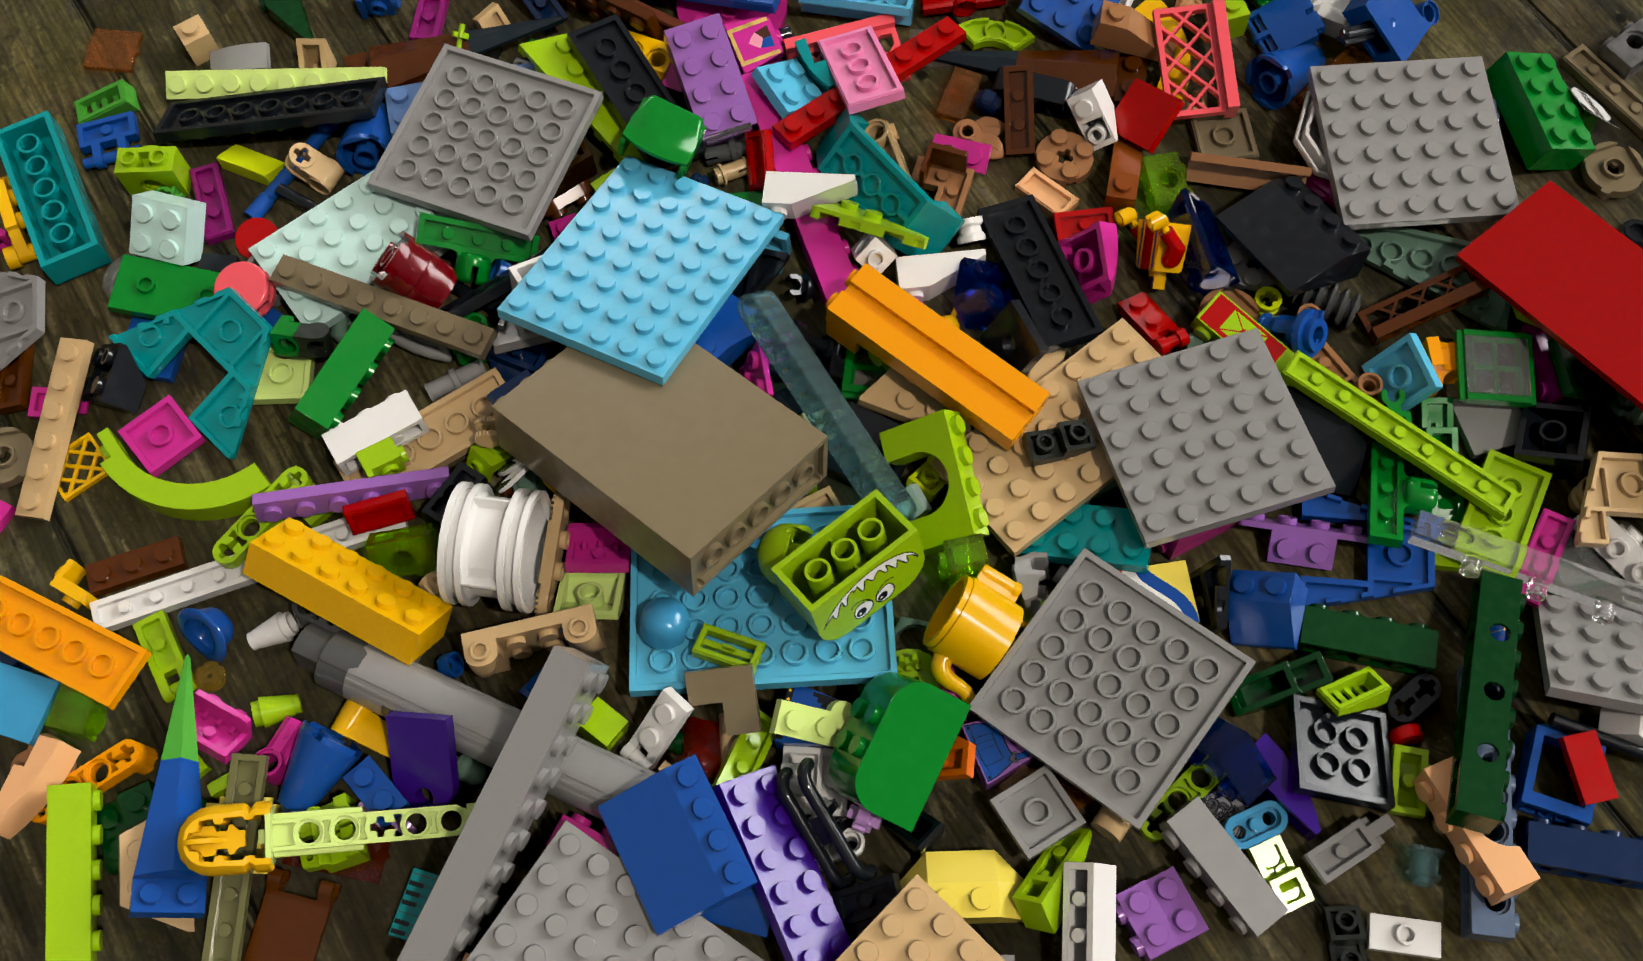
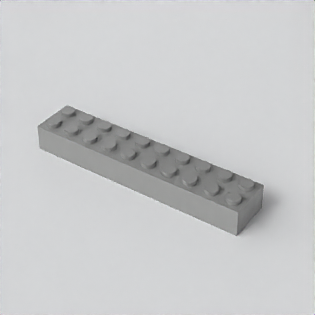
(507, 807)

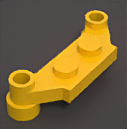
(21, 251)

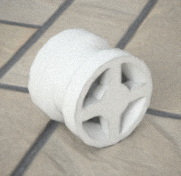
(971, 231)

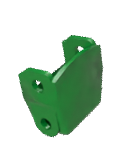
(664, 132)

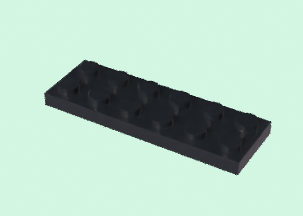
(620, 72)
(1039, 273)

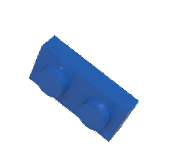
(375, 789)

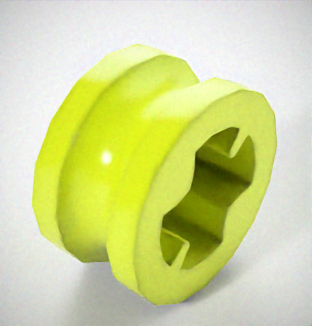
(1271, 293)

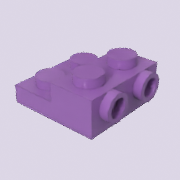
(1159, 915)

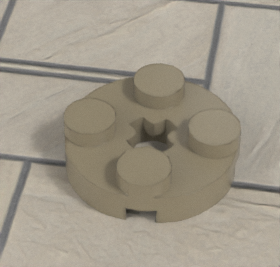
(1603, 182)
(19, 447)

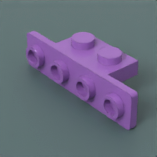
(1303, 543)

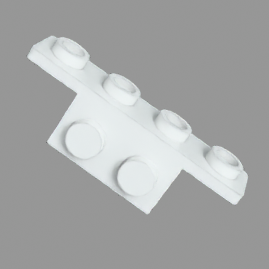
(1624, 550)

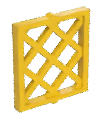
(67, 496)

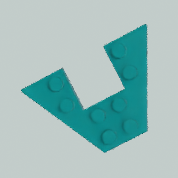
(233, 336)

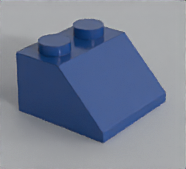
(1266, 609)

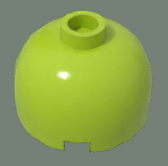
(778, 544)

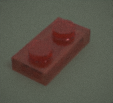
(703, 739)

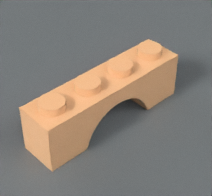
(1497, 868)

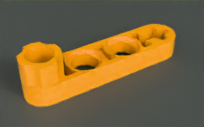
(132, 759)

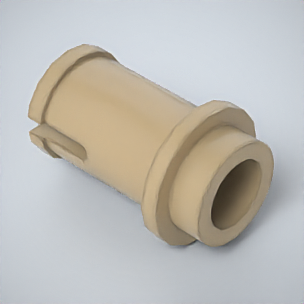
(724, 173)

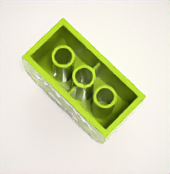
(851, 567)

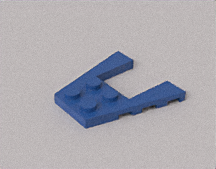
(1387, 569)

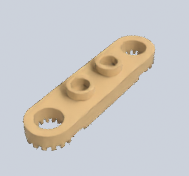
(552, 567)

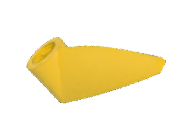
(362, 727)

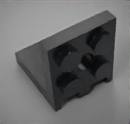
(1015, 323)

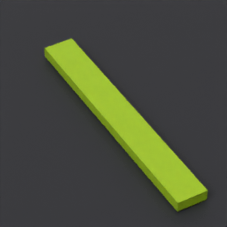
(1399, 435)

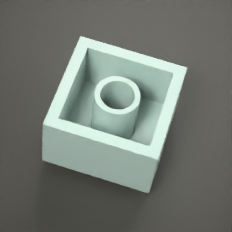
(167, 227)

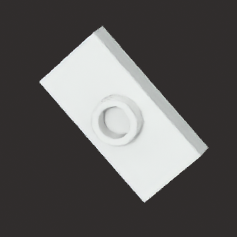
(1403, 936)

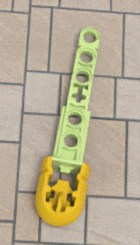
(283, 838)

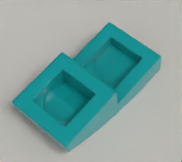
(817, 71)

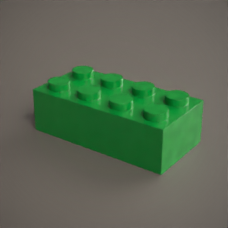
(1539, 111)
(338, 379)

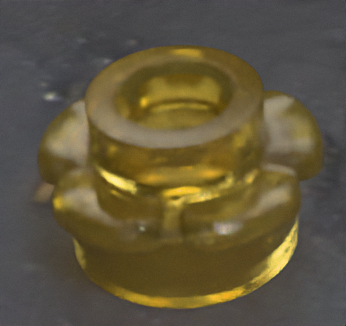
(215, 682)

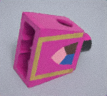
(756, 42)

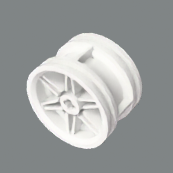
(492, 546)

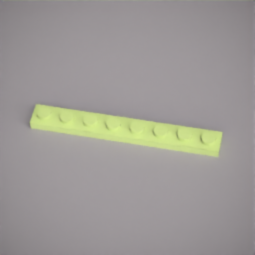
(213, 83)

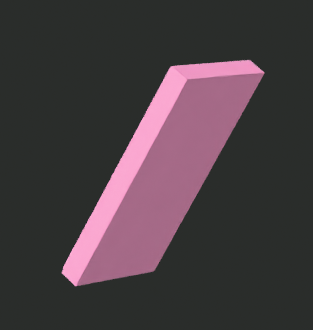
(861, 70)

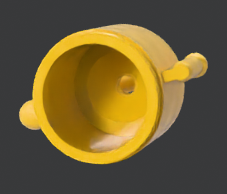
(973, 628)

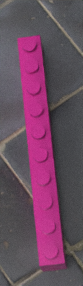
(819, 237)

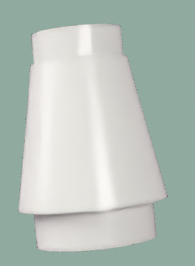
(275, 630)

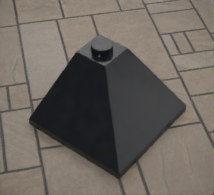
(1337, 441)

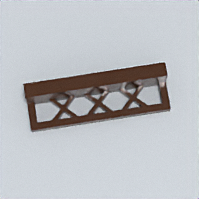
(1425, 309)

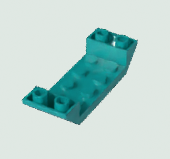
(885, 185)

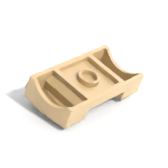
(490, 648)

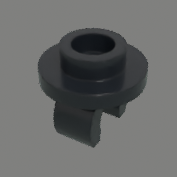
(803, 285)

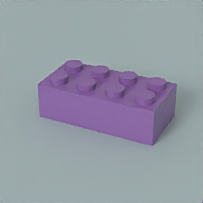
(709, 74)

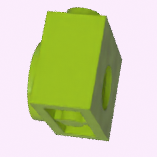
(151, 167)

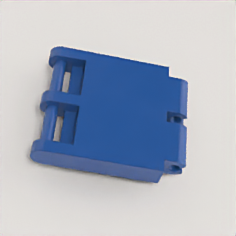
(1285, 24)

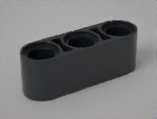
(1049, 94)

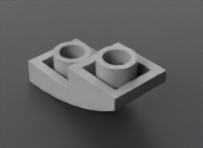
(241, 57)

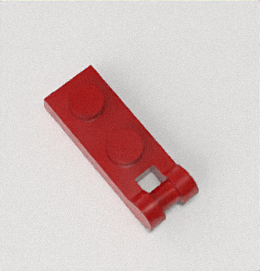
(1152, 323)

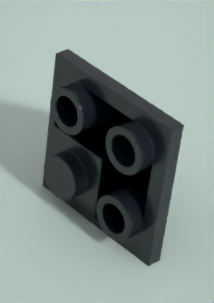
(115, 380)

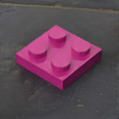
(161, 436)

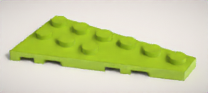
(557, 59)

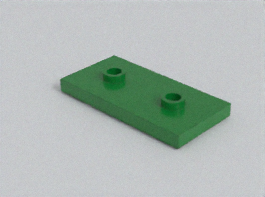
(155, 287)

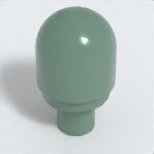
(471, 771)

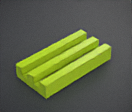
(731, 637)

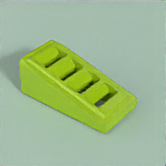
(1376, 692)

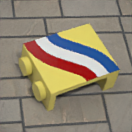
(1170, 583)

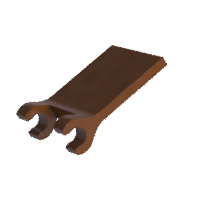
(290, 924)

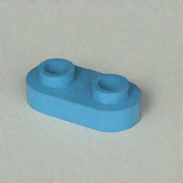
(1252, 824)

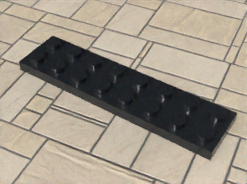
(271, 110)

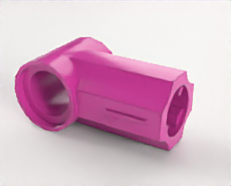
(280, 749)

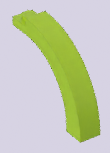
(196, 501)

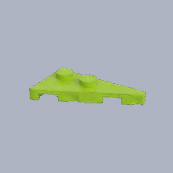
(868, 221)

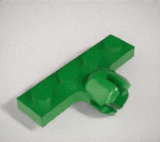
(473, 245)
(1393, 495)

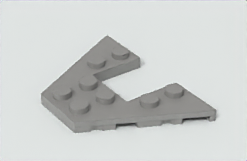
(20, 313)

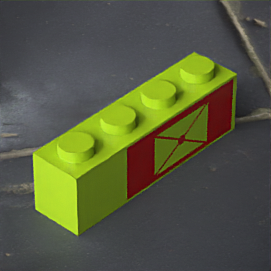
(1225, 318)

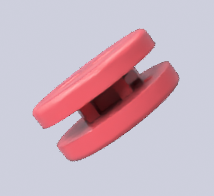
(250, 283)

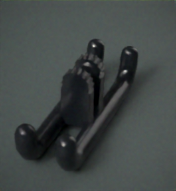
(821, 827)

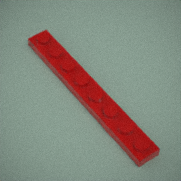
(905, 60)

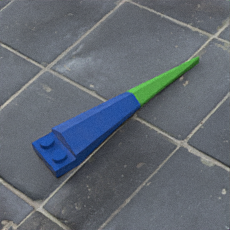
(161, 881)

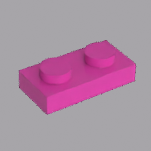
(978, 152)

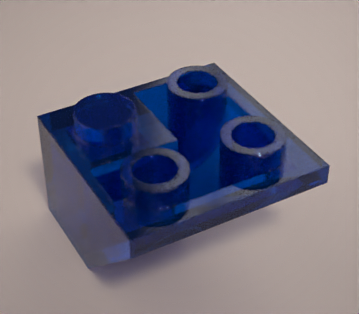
(980, 292)

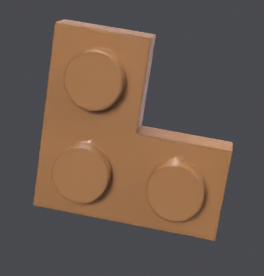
(947, 183)

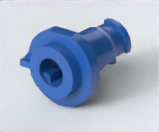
(1301, 332)

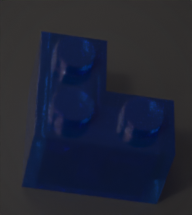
(1234, 761)

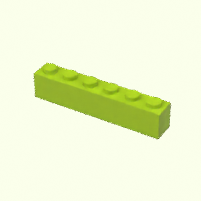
(73, 872)

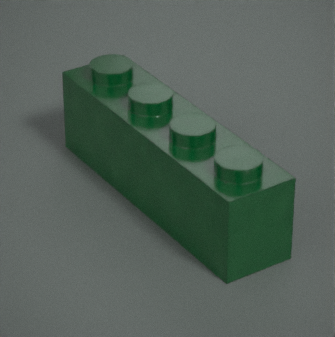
(1368, 640)

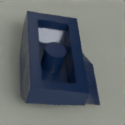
(516, 361)

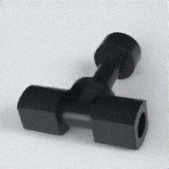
(827, 350)

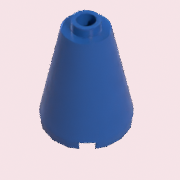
(1282, 74)
(364, 143)
(315, 766)

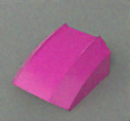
(1093, 259)

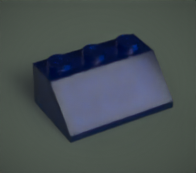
(1206, 250)

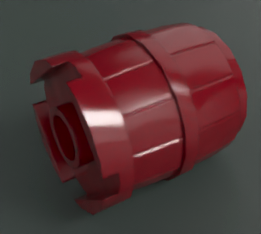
(414, 272)

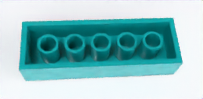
(52, 198)

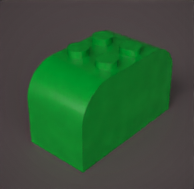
(895, 746)

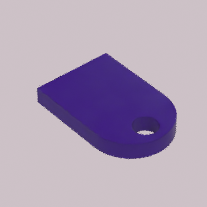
(423, 756)

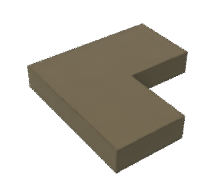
(734, 688)

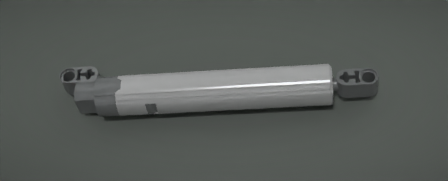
(480, 721)

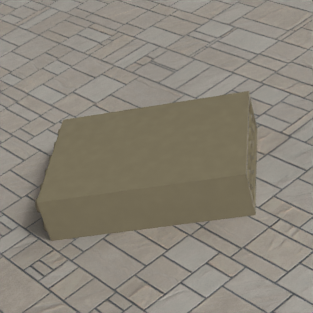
(667, 468)

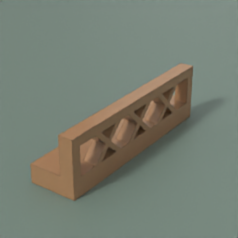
(1239, 171)

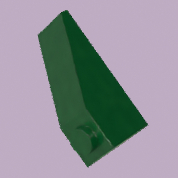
(289, 16)

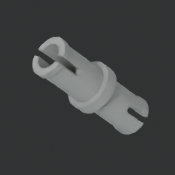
(454, 379)

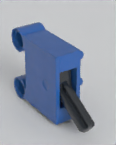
(1388, 27)

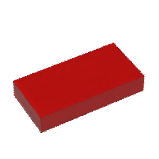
(759, 157)
(379, 512)
(1588, 768)

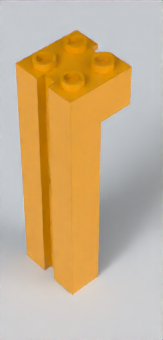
(934, 355)

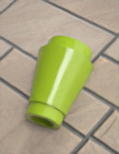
(273, 709)

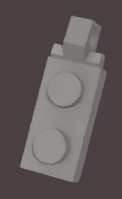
(1347, 848)

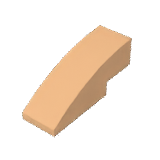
(26, 786)

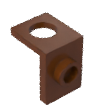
(943, 156)

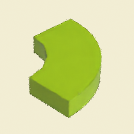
(997, 34)

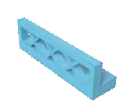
(862, 9)

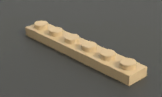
(54, 429)

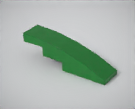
(1437, 420)

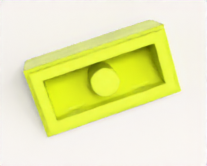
(250, 164)

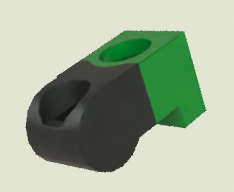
(301, 339)

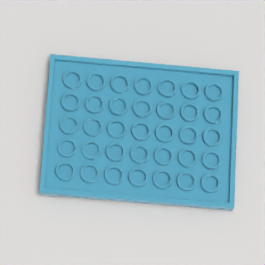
(642, 269)
(754, 607)

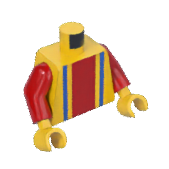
(1159, 244)

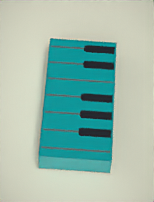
(412, 903)

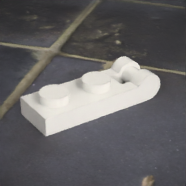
(658, 729)

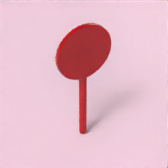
(251, 233)

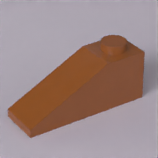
(1123, 176)

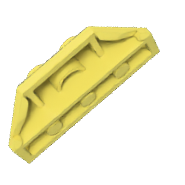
(972, 883)

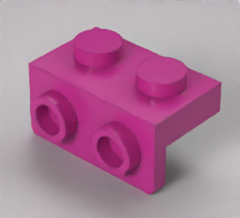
(596, 550)
(220, 727)

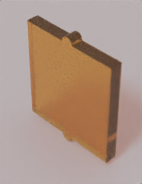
(113, 50)

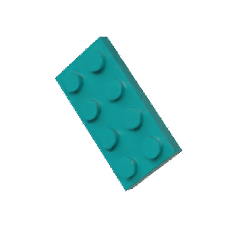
(1102, 531)

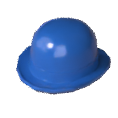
(206, 631)

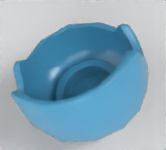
(664, 623)

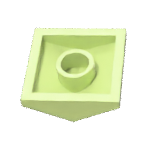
(603, 590)

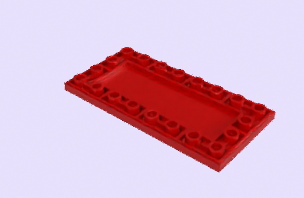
(1570, 280)

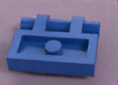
(104, 134)

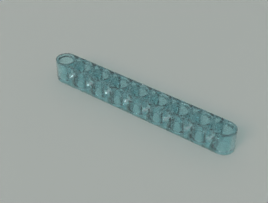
(821, 400)

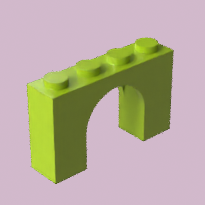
(943, 437)

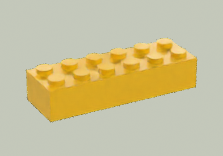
(347, 590)

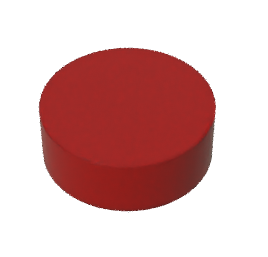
(1406, 735)

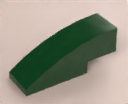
(1277, 683)

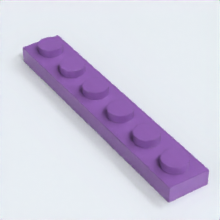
(333, 496)

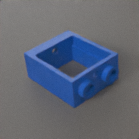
(1537, 804)

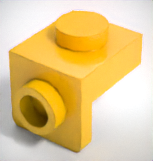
(66, 582)

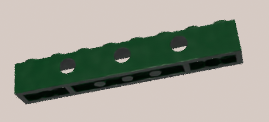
(1475, 783)

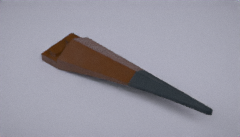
(412, 59)
(1076, 66)

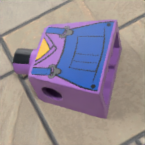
(995, 754)

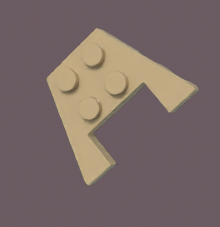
(1611, 489)

